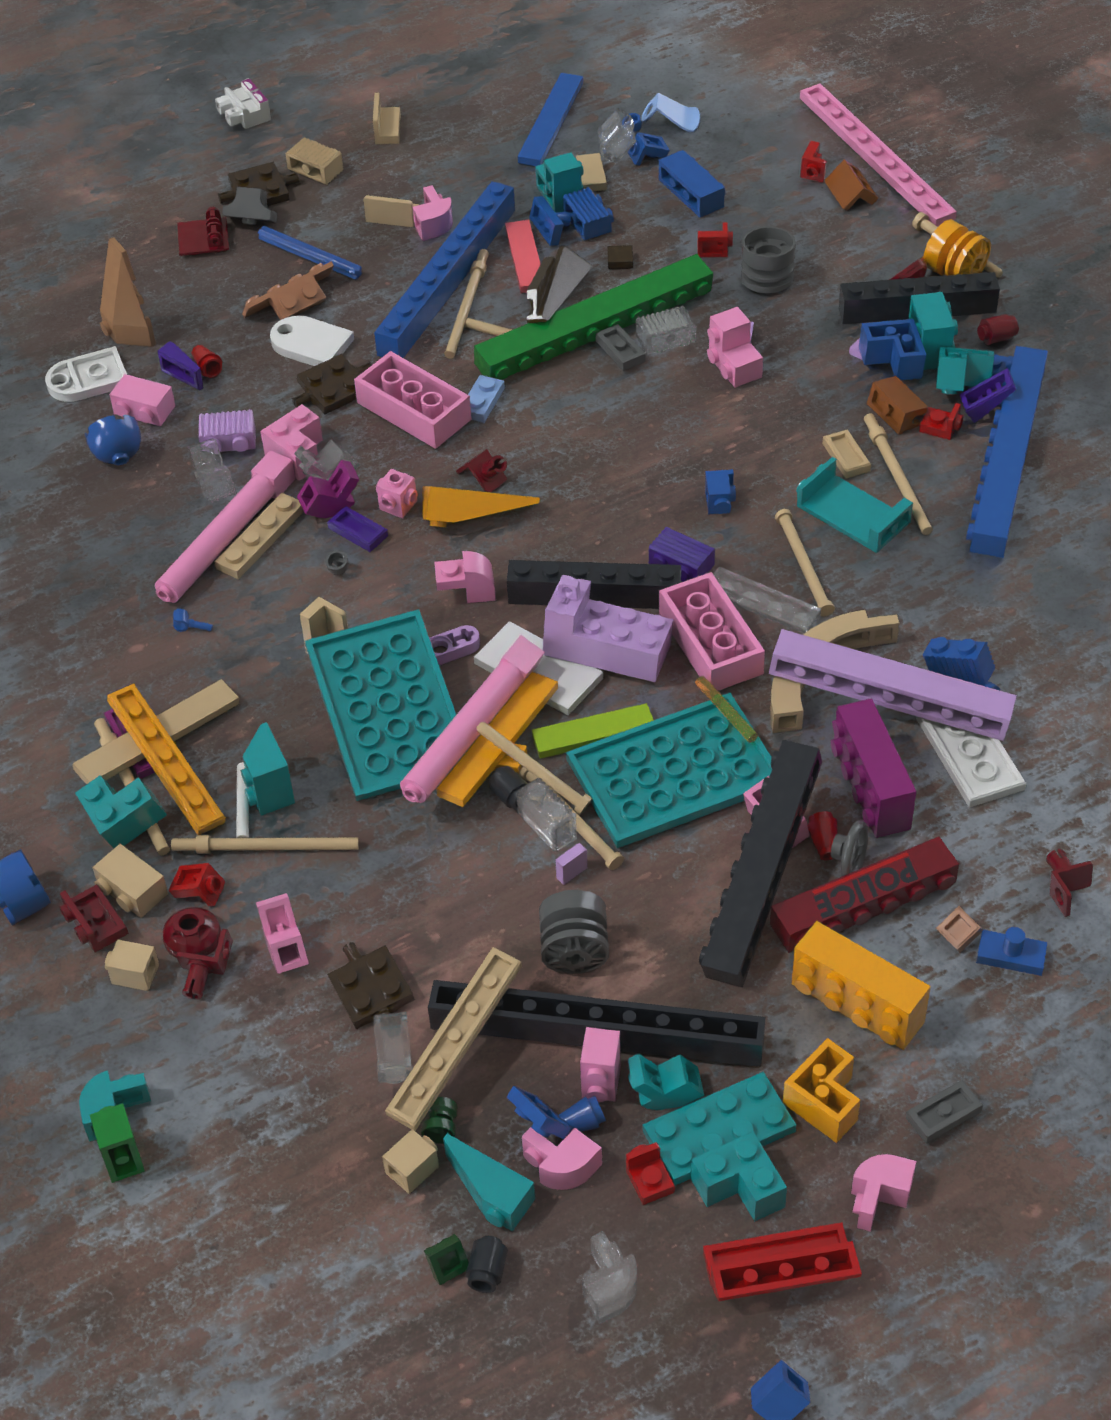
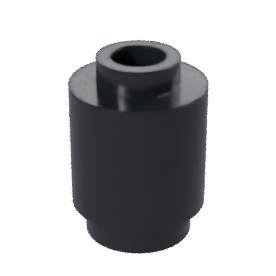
(505, 783)
(486, 1264)

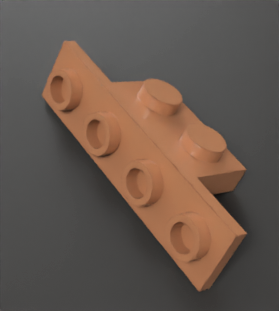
(295, 296)

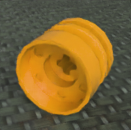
(956, 250)

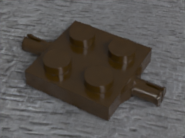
(260, 177)
(329, 384)
(370, 985)

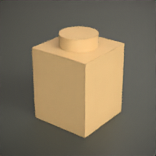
(132, 965)
(411, 1160)

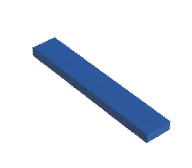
(550, 119)

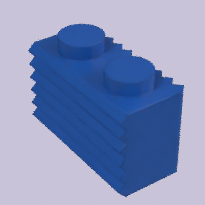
(588, 213)
(960, 659)

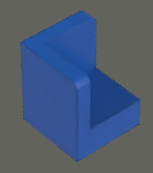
(780, 1393)

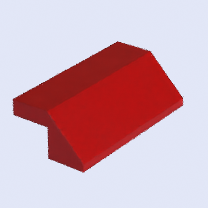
(780, 1261)

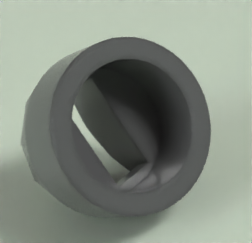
(338, 558)

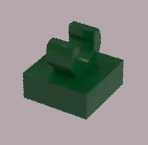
(447, 1259)

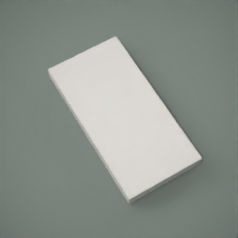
(573, 679)
(974, 762)

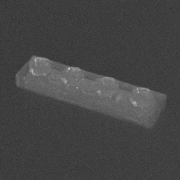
(768, 601)

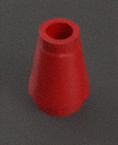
(208, 361)
(823, 829)

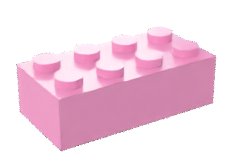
(413, 399)
(712, 631)

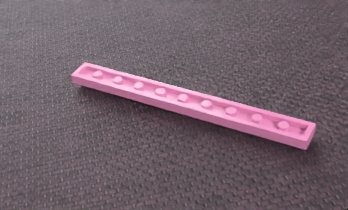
(877, 154)

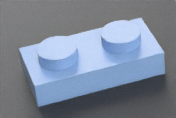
(484, 397)

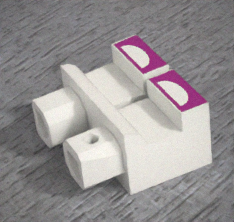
(244, 105)

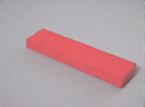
(523, 252)

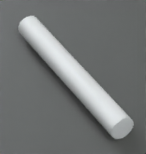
(242, 818)

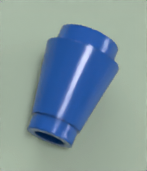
(584, 1115)

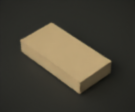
(593, 172)
(849, 456)

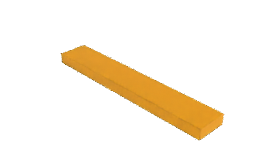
(483, 754)
(166, 759)

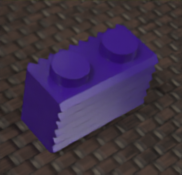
(678, 549)

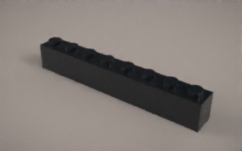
(761, 863)

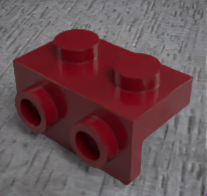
(94, 918)

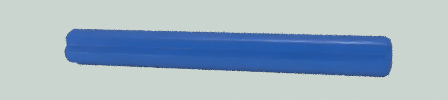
(309, 252)

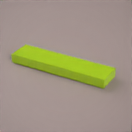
(577, 733)

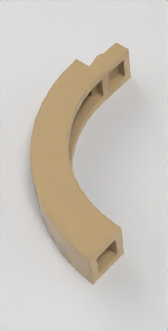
(847, 630)

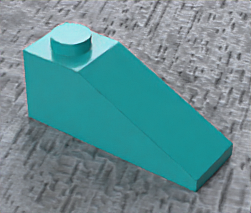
(495, 1188)

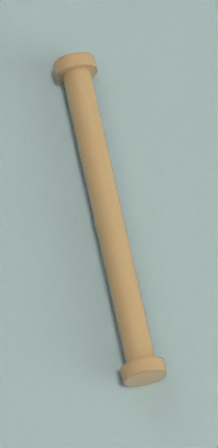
(784, 519)
(612, 858)

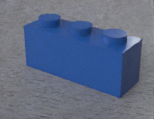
(691, 183)

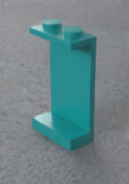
(851, 508)

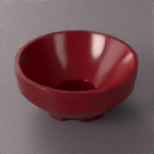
(915, 270)
(199, 940)

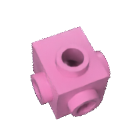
(396, 493)

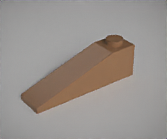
(121, 301)

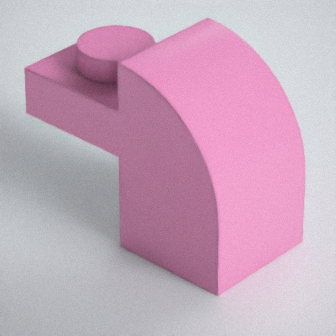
(434, 216)
(471, 572)
(282, 933)
(562, 1165)
(884, 1180)

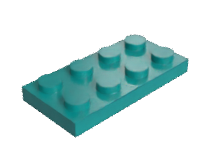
(718, 1120)

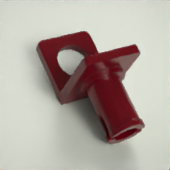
(486, 470)
(1067, 878)
(200, 966)

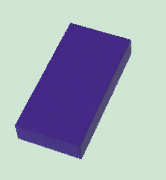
(357, 529)

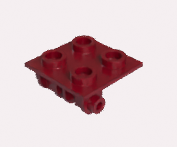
(203, 235)

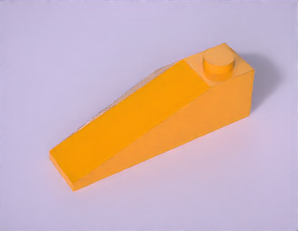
(457, 505)

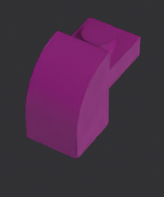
(327, 497)

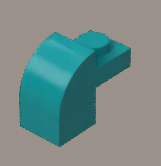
(665, 1085)
(103, 1092)

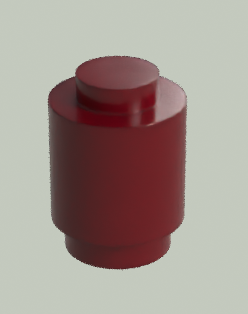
(997, 329)

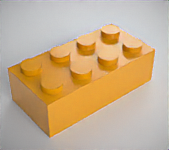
(860, 985)

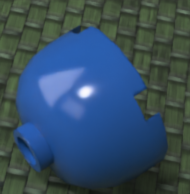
(114, 439)

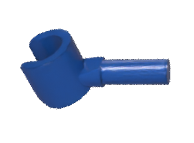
(182, 622)

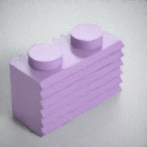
(231, 430)

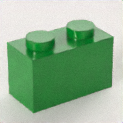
(117, 1142)

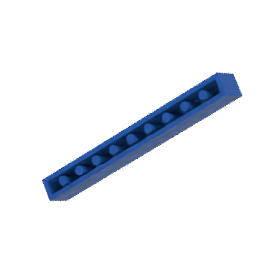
(445, 271)
(1007, 455)

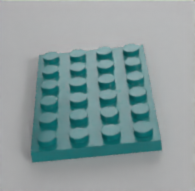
(381, 698)
(669, 771)

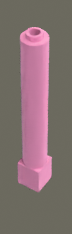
(268, 480)
(461, 731)

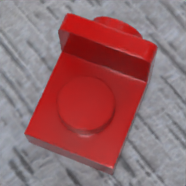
(812, 164)
(714, 242)
(942, 423)
(197, 881)
(648, 1173)

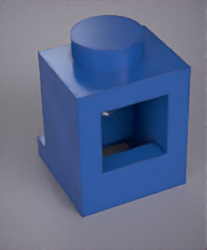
(719, 491)

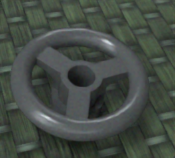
(851, 848)

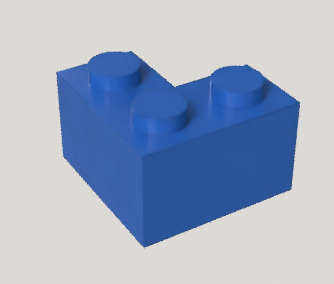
(896, 344)

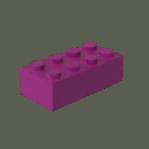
(873, 768)

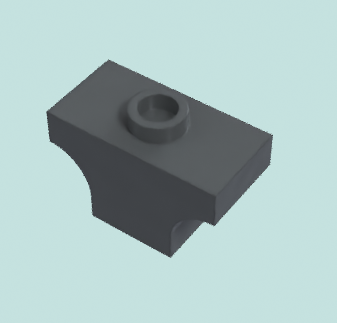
(250, 206)

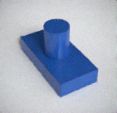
(547, 221)
(1012, 951)

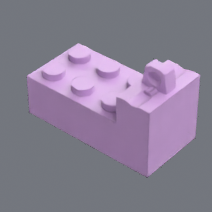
(604, 633)

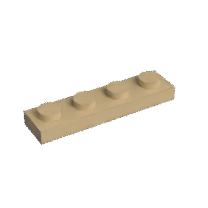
(259, 536)

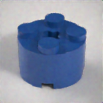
(20, 888)

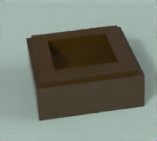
(620, 257)

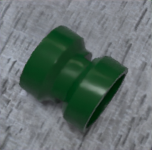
(440, 1120)

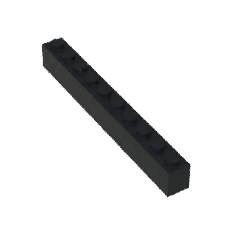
(642, 1026)

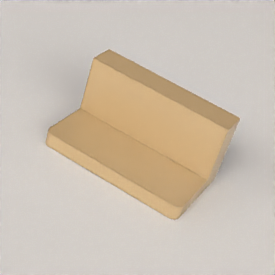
(386, 123)
(389, 211)
(322, 619)

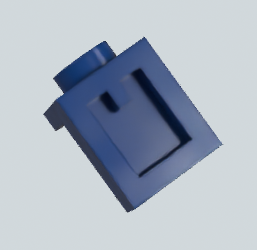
(648, 145)

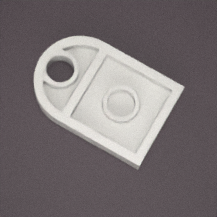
(309, 339)
(85, 375)

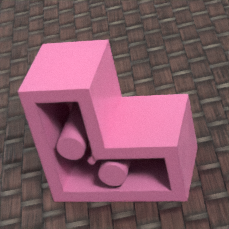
(732, 348)
(290, 432)

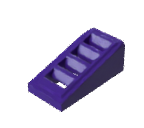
(179, 365)
(981, 398)

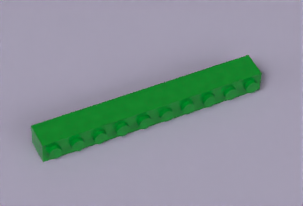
(580, 322)

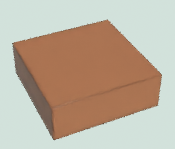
(959, 929)

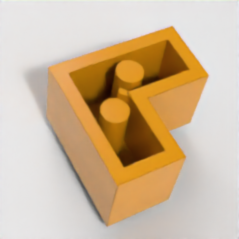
(819, 1093)

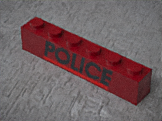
(866, 892)

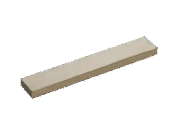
(177, 721)
(453, 1039)

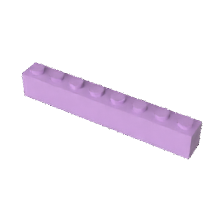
(892, 684)

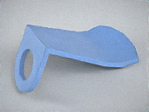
(683, 116)

